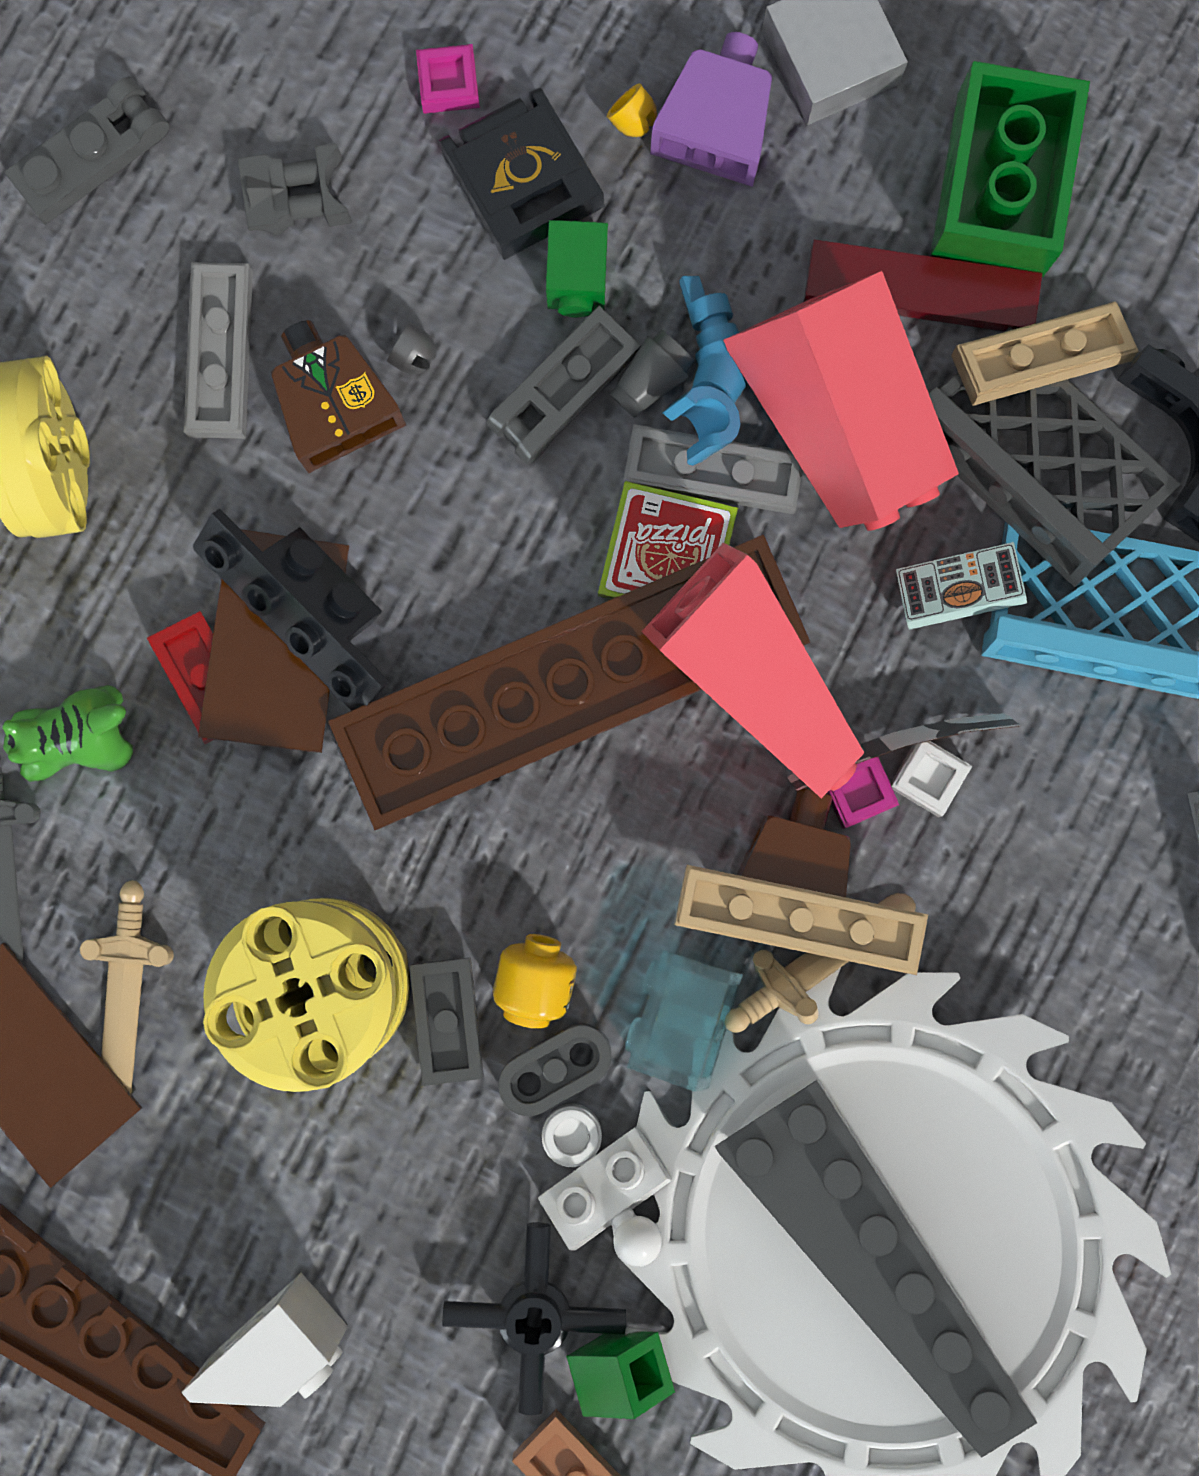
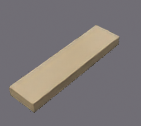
(801, 919)

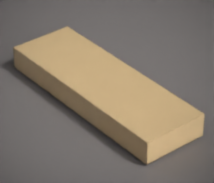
(1044, 353)

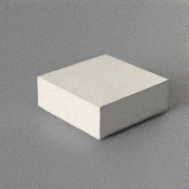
(930, 777)

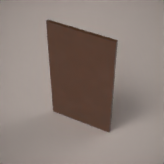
(255, 683)
(53, 1085)

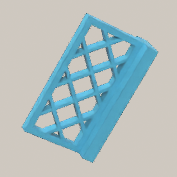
(1099, 654)

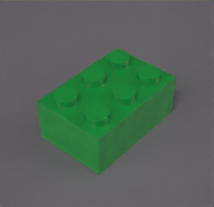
(1010, 168)

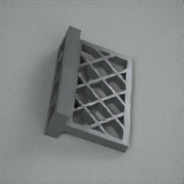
(1019, 495)

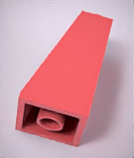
(849, 401)
(749, 659)

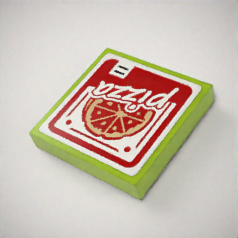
(660, 535)

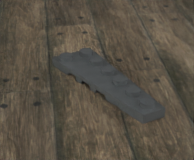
(848, 1223)

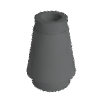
(652, 373)

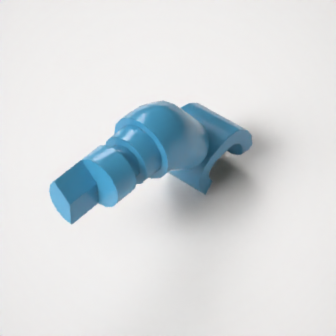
(717, 379)

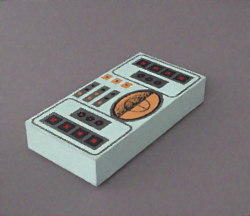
(961, 586)

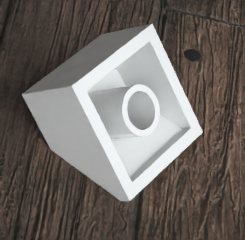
(275, 1353)

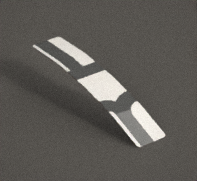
(923, 734)

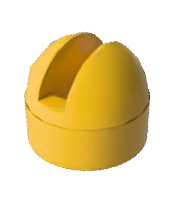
(633, 112)

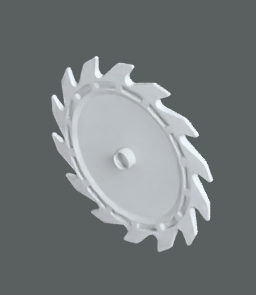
(988, 1178)

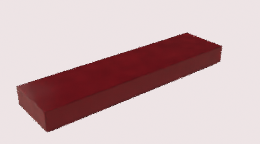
(931, 285)

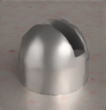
(412, 350)

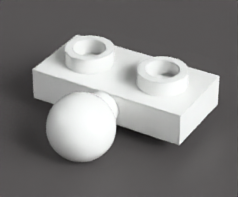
(604, 1195)

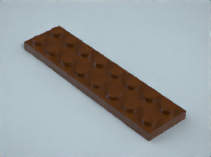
(523, 700)

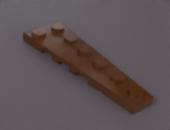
(107, 1356)

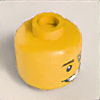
(534, 981)

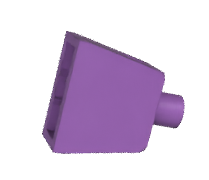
(716, 112)

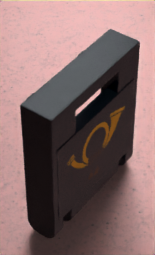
(515, 159)

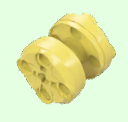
(40, 452)
(272, 999)

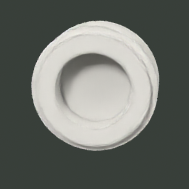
(571, 1135)

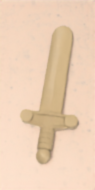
(125, 958)
(788, 985)

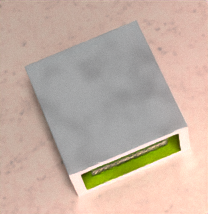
(833, 52)

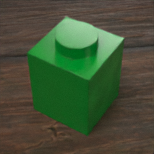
(576, 267)
(620, 1375)

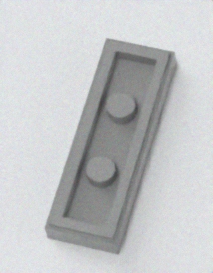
(218, 350)
(733, 475)

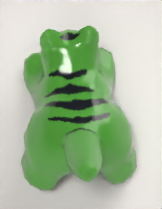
(76, 732)

